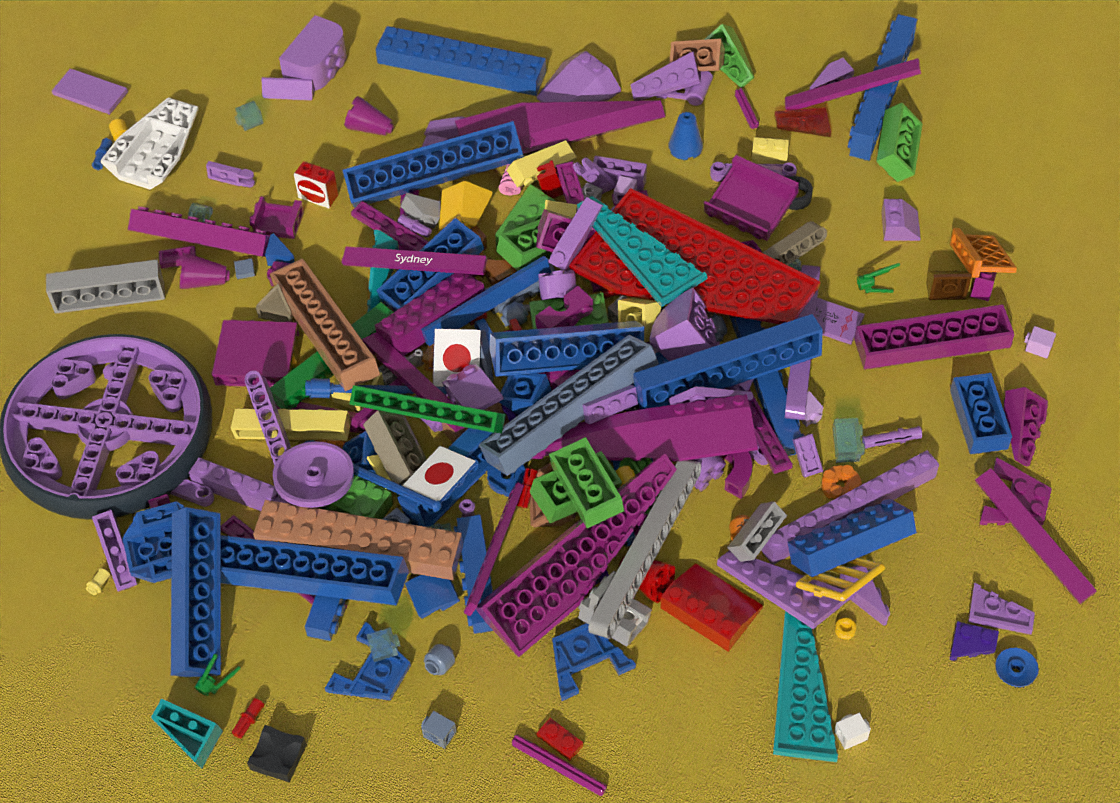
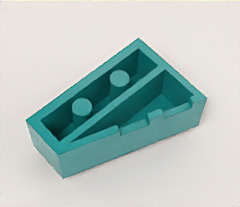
(188, 730)

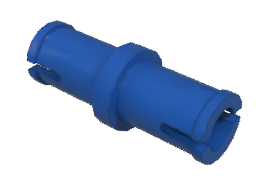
(100, 152)

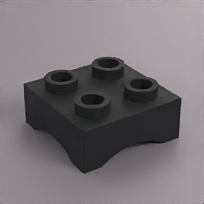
(277, 754)

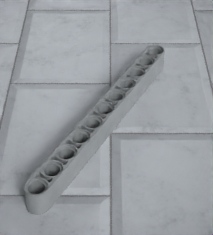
(644, 550)

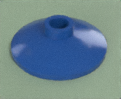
(1016, 659)

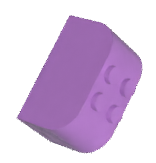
(315, 53)

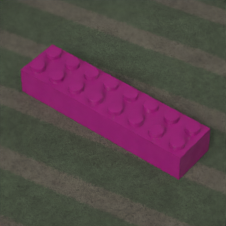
(933, 336)

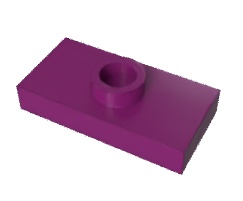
(173, 257)

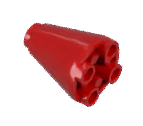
(657, 580)

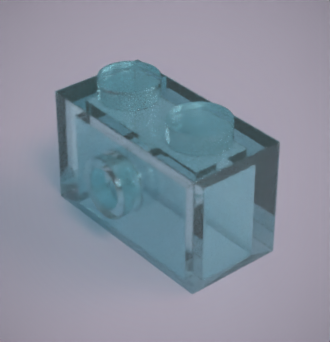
(847, 440)

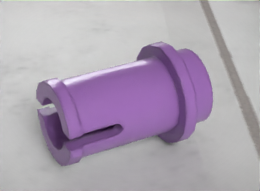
(467, 508)

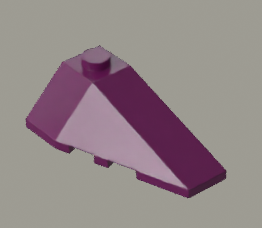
(1024, 414)

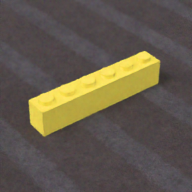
(298, 424)

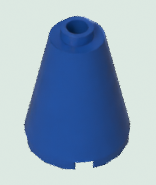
(686, 137)

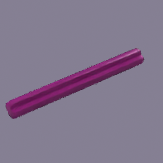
(559, 765)

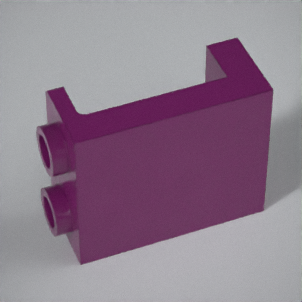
(277, 219)

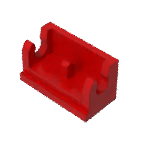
(549, 180)

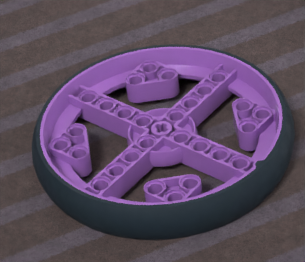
(104, 425)

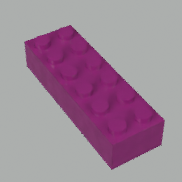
(404, 326)

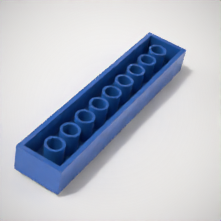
(461, 60)
(879, 98)
(433, 164)
(731, 362)
(312, 570)

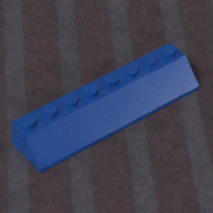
(556, 347)
(195, 593)

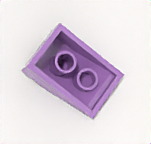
(472, 388)

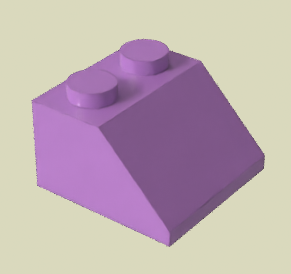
(899, 221)

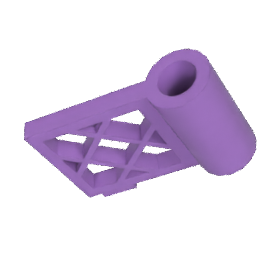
(693, 94)

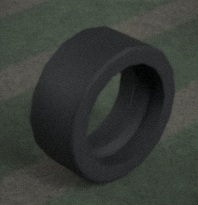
(802, 202)

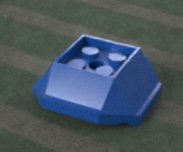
(147, 541)

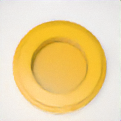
(845, 628)

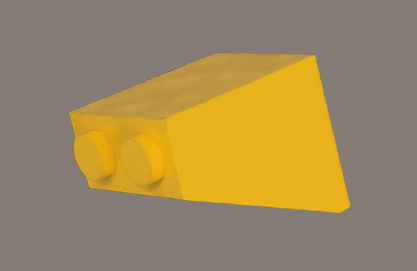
(464, 203)

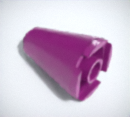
(367, 118)
(201, 272)

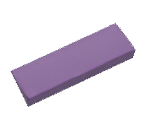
(287, 88)

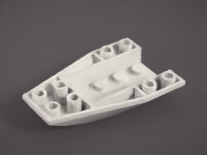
(152, 145)

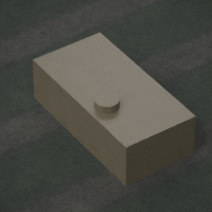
(395, 445)

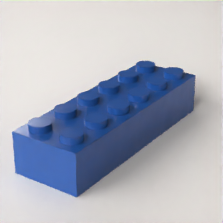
(410, 284)
(467, 446)
(851, 537)

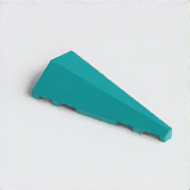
(379, 276)

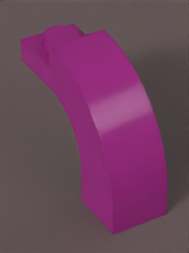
(740, 477)

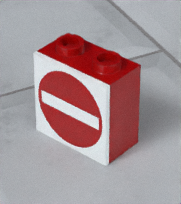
(316, 184)

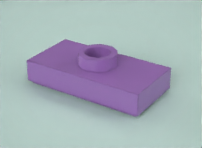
(807, 455)

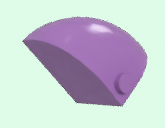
(683, 327)

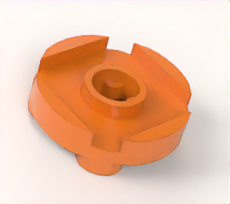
(839, 473)

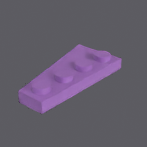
(669, 78)

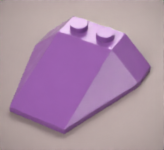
(580, 80)

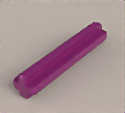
(746, 108)

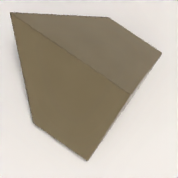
(274, 307)

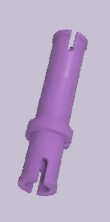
(901, 435)

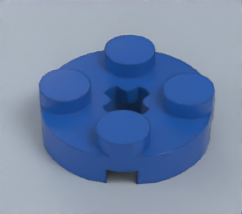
(501, 485)

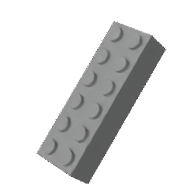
(105, 286)

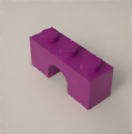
(576, 302)

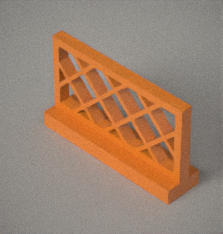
(980, 250)

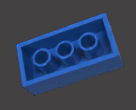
(980, 413)

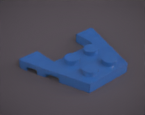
(580, 650)
(374, 679)

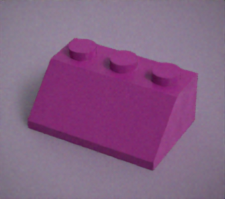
(552, 227)

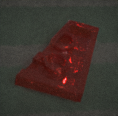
(807, 121)

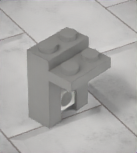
(632, 623)

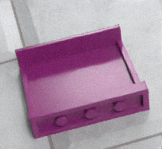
(752, 198)
(254, 347)

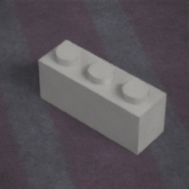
(757, 531)

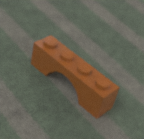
(495, 269)

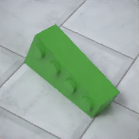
(527, 210)

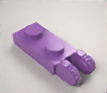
(230, 174)
(594, 175)

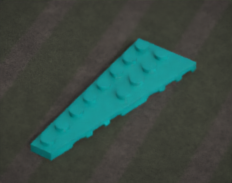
(648, 259)
(802, 710)

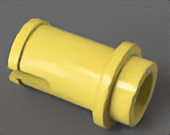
(95, 585)

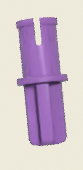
(414, 225)

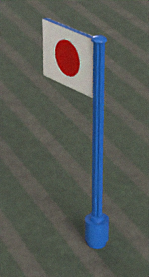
(452, 353)
(431, 482)

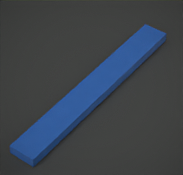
(488, 299)

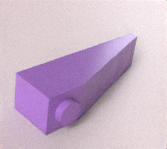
(575, 234)
(114, 550)

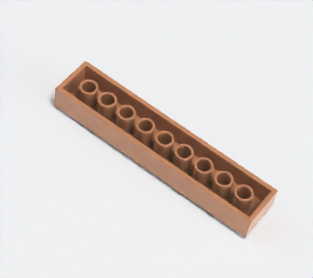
(325, 325)
(423, 548)

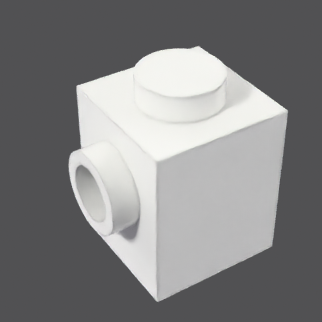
(852, 730)

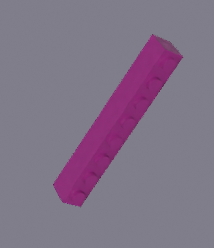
(198, 232)

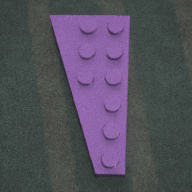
(780, 588)

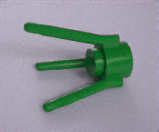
(866, 281)
(206, 683)

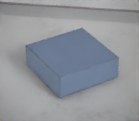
(244, 268)

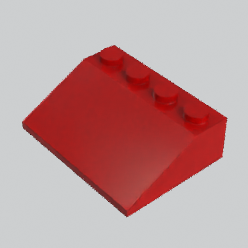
(710, 606)

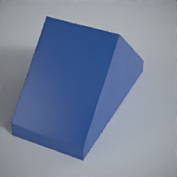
(277, 251)

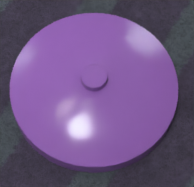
(313, 474)

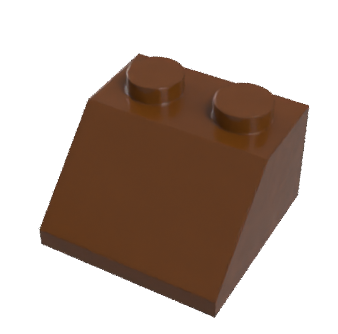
(948, 285)

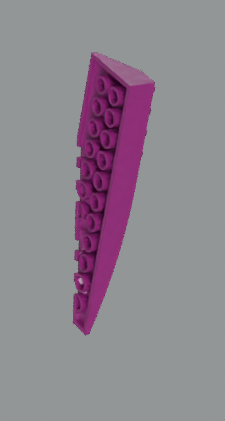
(550, 123)
(676, 430)
(568, 567)

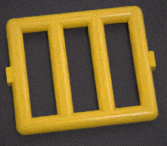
(850, 587)

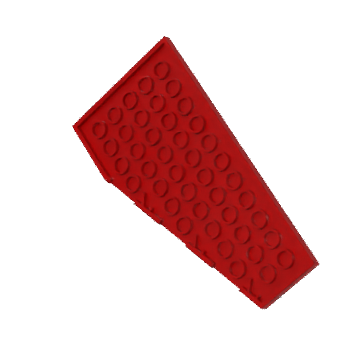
(738, 277)

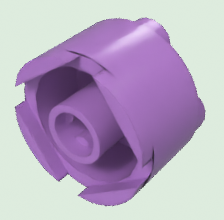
(556, 284)
(710, 469)

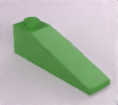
(735, 60)

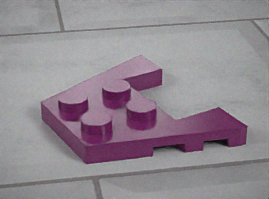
(1028, 491)

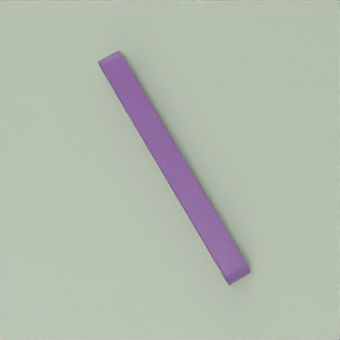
(800, 372)

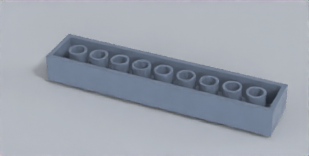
(563, 406)

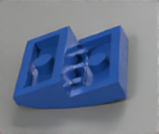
(431, 594)

